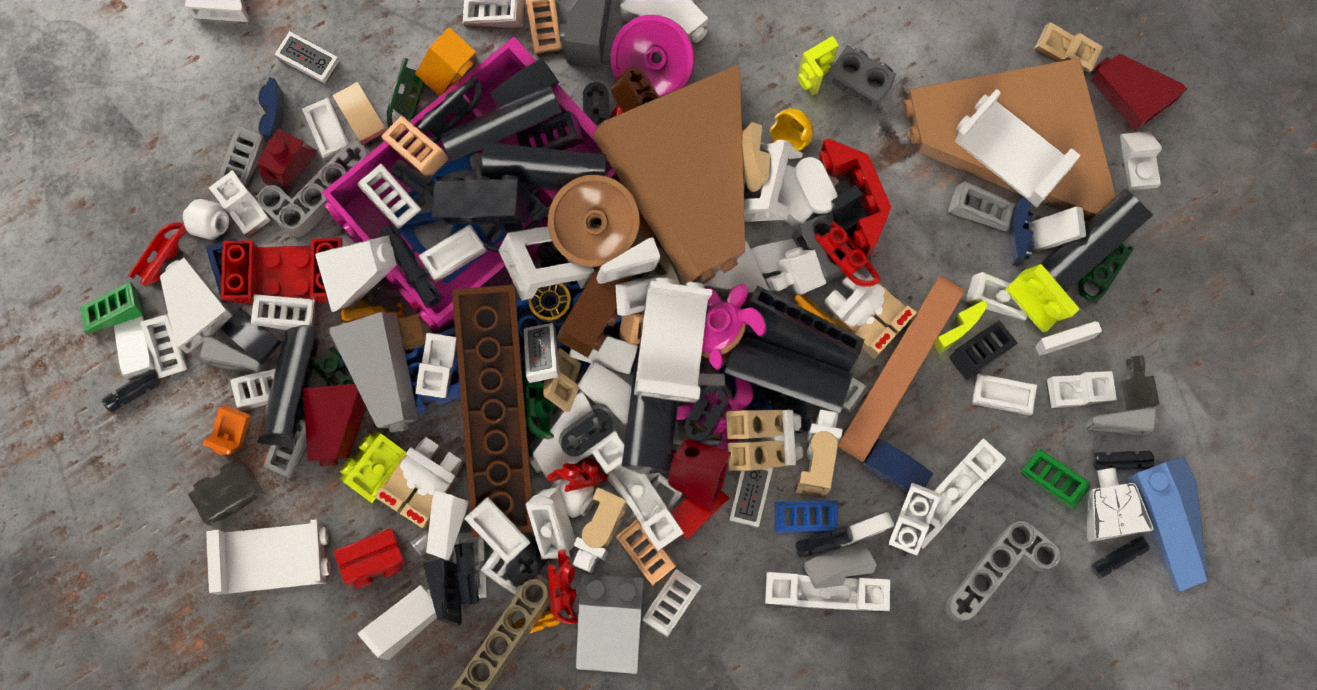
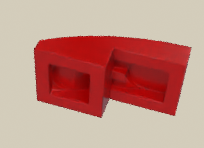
(692, 515)

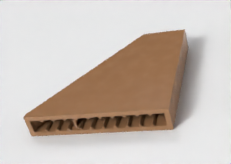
(1044, 97)
(686, 171)

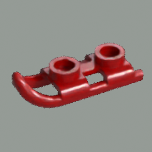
(166, 249)
(854, 257)
(575, 474)
(562, 579)

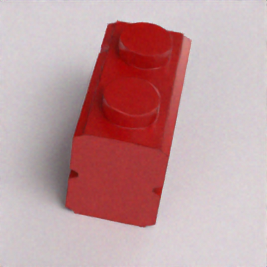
(370, 558)

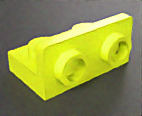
(817, 63)
(1041, 297)
(371, 465)

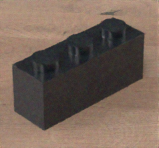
(481, 200)

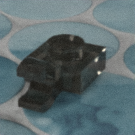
(383, 296)
(1139, 390)

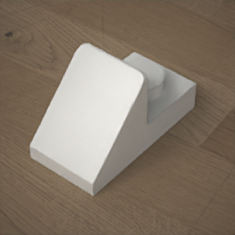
(1140, 160)

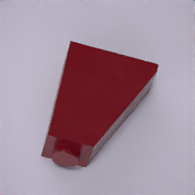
(1136, 89)
(332, 421)

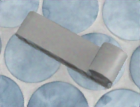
(299, 204)
(995, 575)

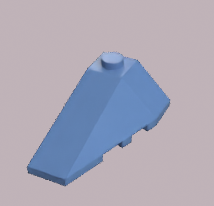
(1174, 511)

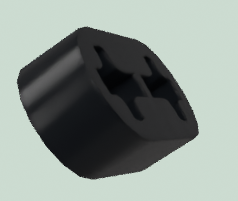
(588, 106)
(700, 409)
(582, 426)
(531, 564)

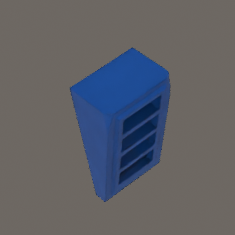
(780, 507)

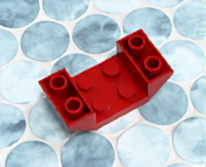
(846, 163)
(273, 271)

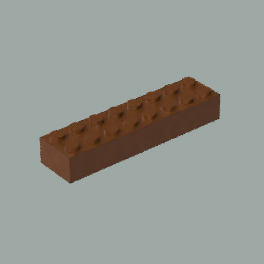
(493, 400)

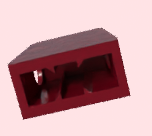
(286, 159)
(699, 471)

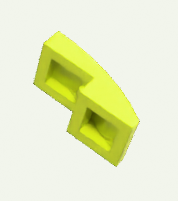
(965, 321)

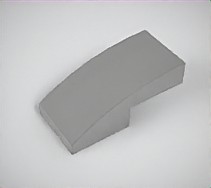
(833, 566)

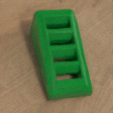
(129, 311)
(1062, 470)

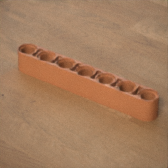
(901, 368)

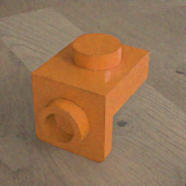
(228, 431)

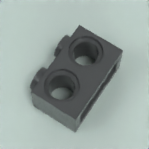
(856, 83)
(804, 238)

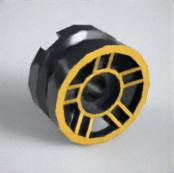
(555, 314)

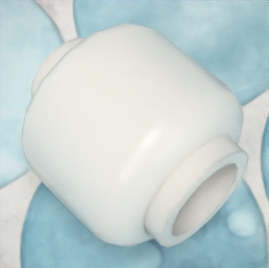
(205, 219)
(577, 501)

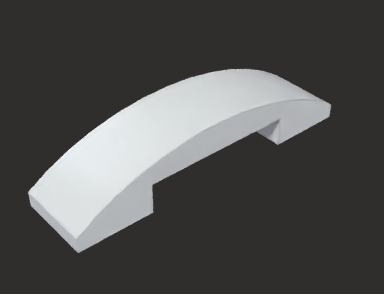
(962, 484)
(638, 493)
(854, 594)

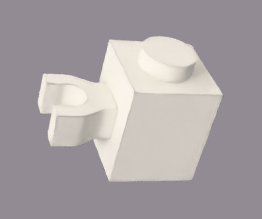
(798, 271)

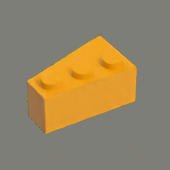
(446, 62)

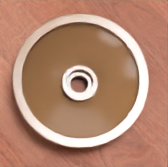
(581, 203)

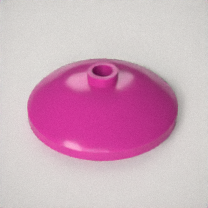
(642, 39)

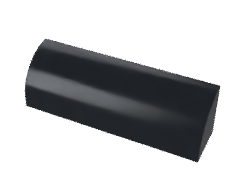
(501, 123)
(539, 166)
(1103, 235)
(803, 331)
(789, 373)
(285, 398)
(649, 432)

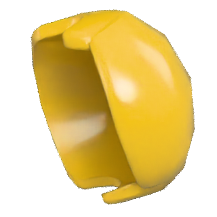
(793, 127)

